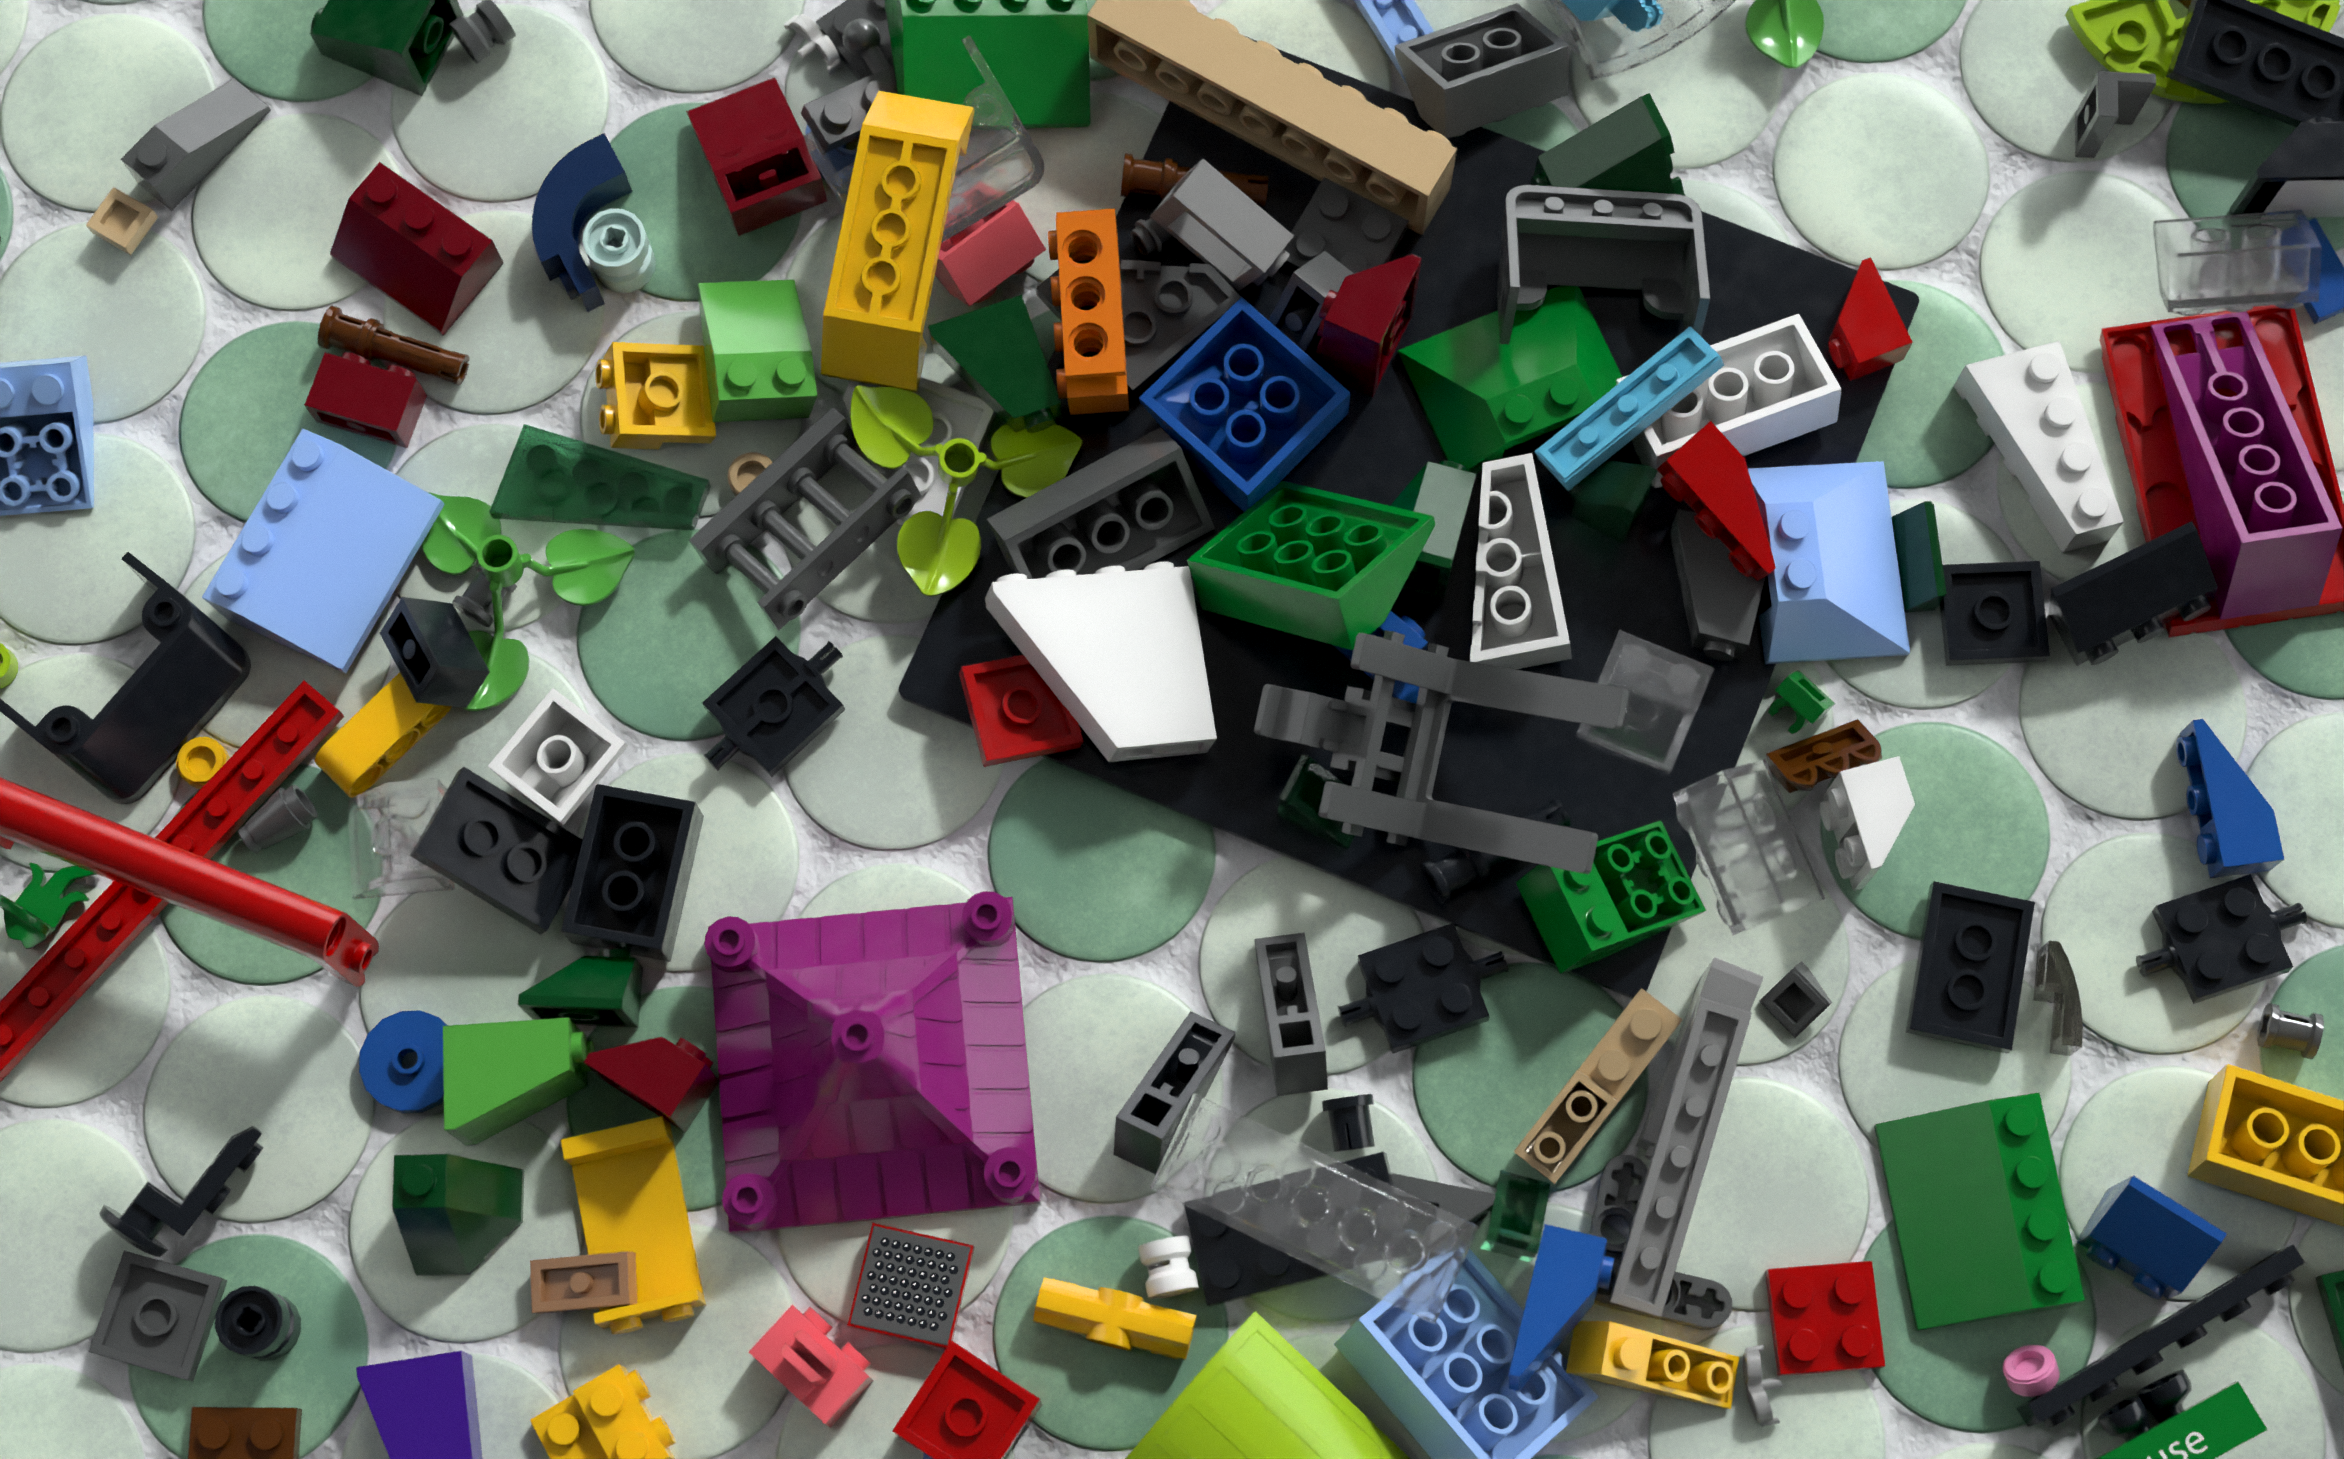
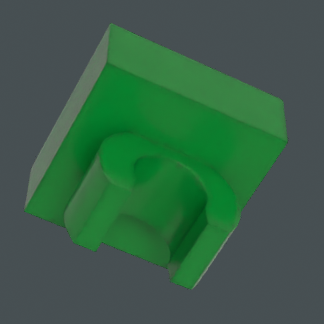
(1804, 698)

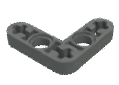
(1697, 1285)

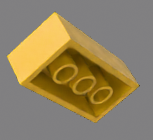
(2272, 1143)

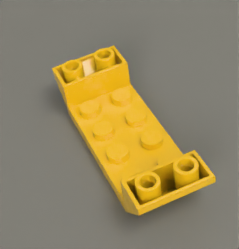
(892, 240)

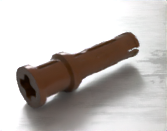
(1160, 178)
(373, 341)

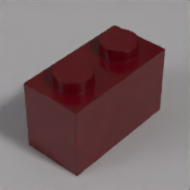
(366, 398)

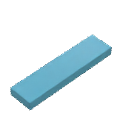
(1629, 408)

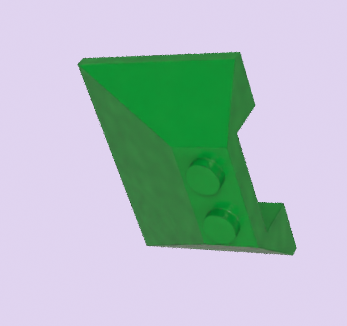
(1500, 395)

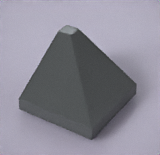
(1796, 999)

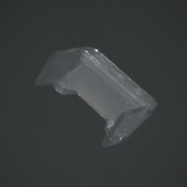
(997, 163)

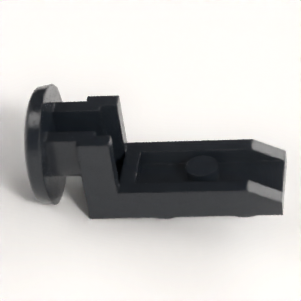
(154, 1208)

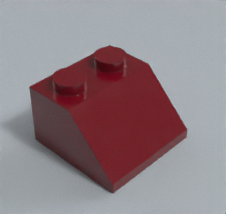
(659, 1076)

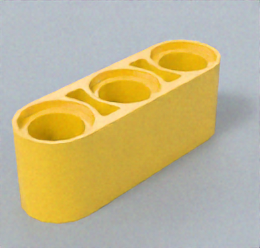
(377, 737)

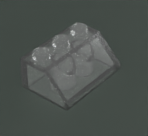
(2237, 262)
(1747, 846)

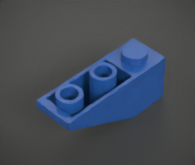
(2232, 815)

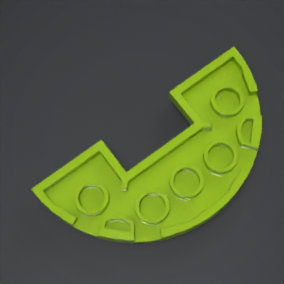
(2144, 35)

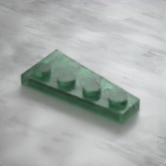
(586, 484)

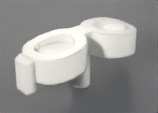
(810, 31)

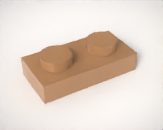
(583, 1282)

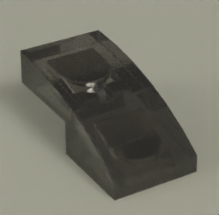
(2058, 985)

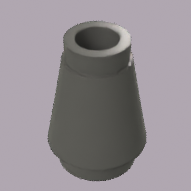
(280, 818)

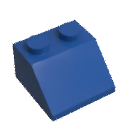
(2149, 1238)

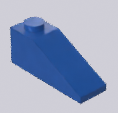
(1560, 1294)

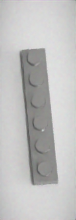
(1680, 1157)

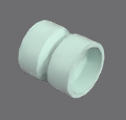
(619, 250)

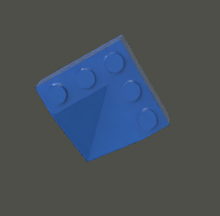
(1246, 404)

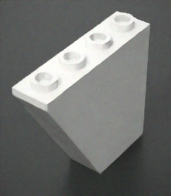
(1116, 654)

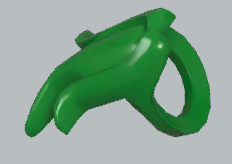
(42, 905)

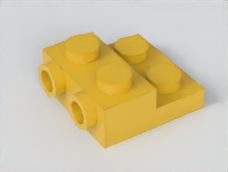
(654, 395)
(605, 1421)

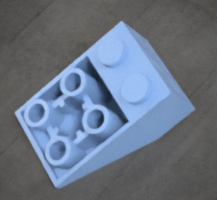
(46, 436)

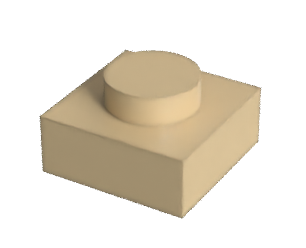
(122, 221)

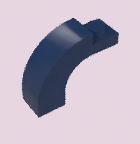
(565, 202)

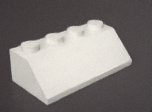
(1763, 395)

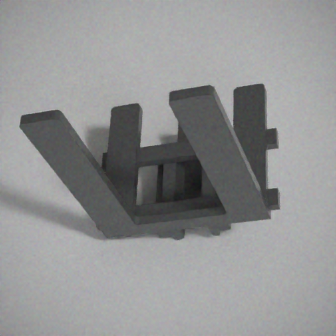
(1356, 731)

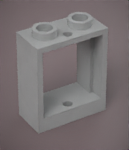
(1223, 227)

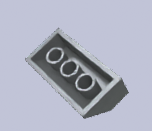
(1107, 514)

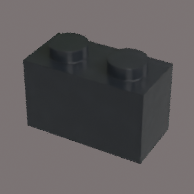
(434, 652)

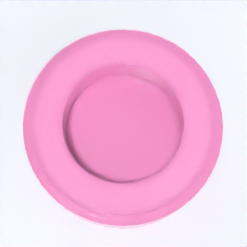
(2031, 1370)

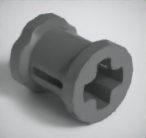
(477, 599)
(2290, 1030)

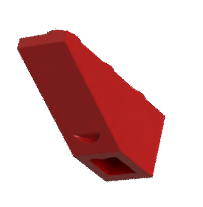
(1719, 490)

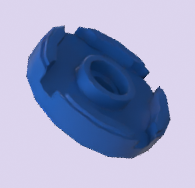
(382, 1055)

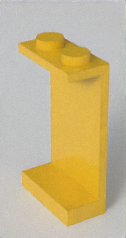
(637, 1204)

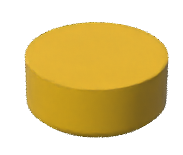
(200, 760)

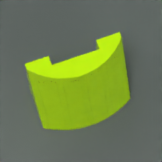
(1263, 1404)

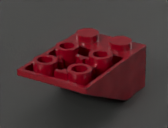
(757, 156)

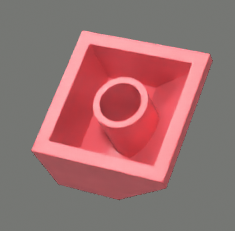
(988, 254)

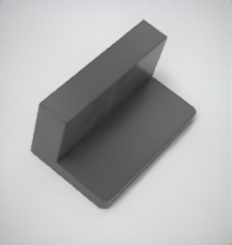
(2109, 101)

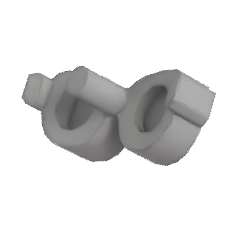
(1756, 1386)

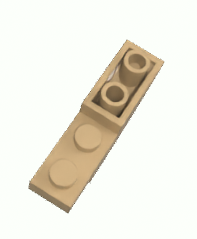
(1598, 1086)

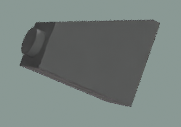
(1715, 594)

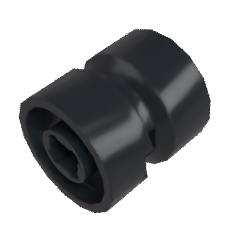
(257, 1323)

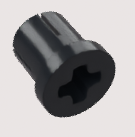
(1350, 1122)

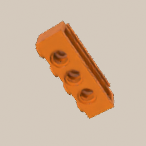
(1097, 381)

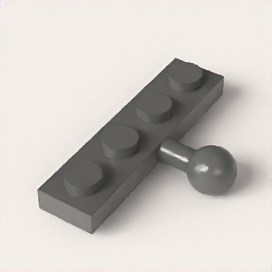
(840, 114)

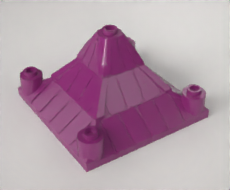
(872, 1065)

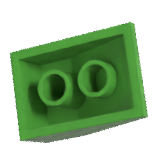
(756, 351)

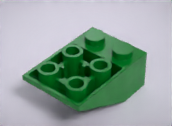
(1627, 897)

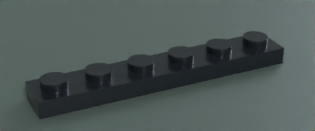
(2143, 1350)

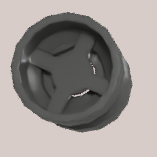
(482, 29)

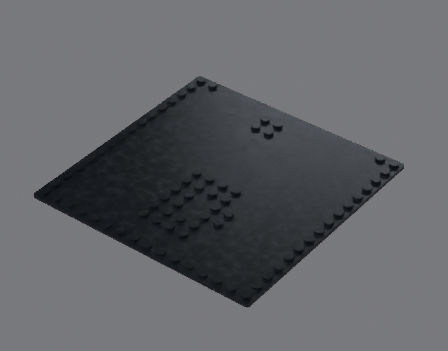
(1488, 754)

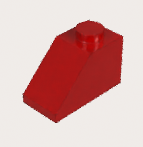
(1868, 327)

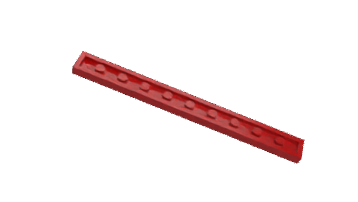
(124, 912)

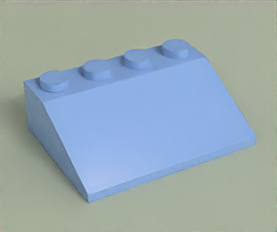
(323, 551)
(1453, 1375)

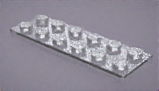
(1314, 1208)

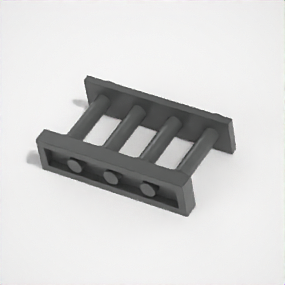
(781, 485)

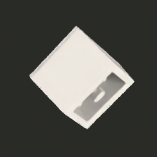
(1867, 813)

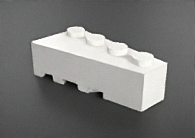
(2046, 441)
(1516, 587)

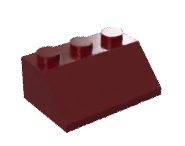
(413, 249)
(1367, 322)

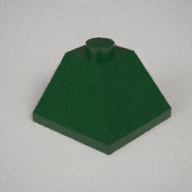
(590, 991)

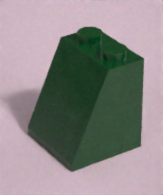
(387, 38)

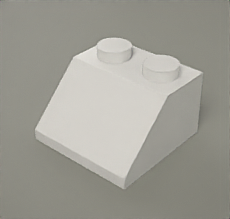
(557, 756)

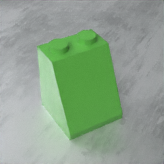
(508, 1073)

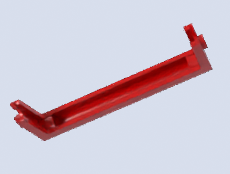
(186, 880)

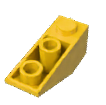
(1652, 1363)

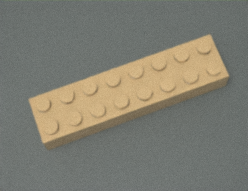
(1275, 103)

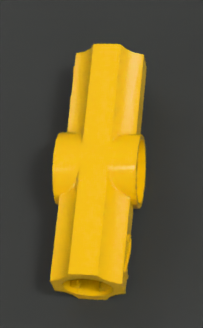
(1114, 1318)

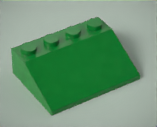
(1030, 46)
(1311, 563)
(1979, 1212)

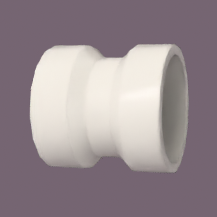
(1168, 1267)

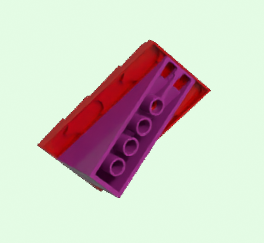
(2234, 439)

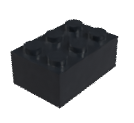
(633, 872)

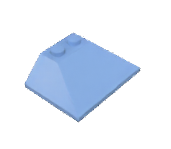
(1834, 563)

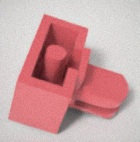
(812, 1365)

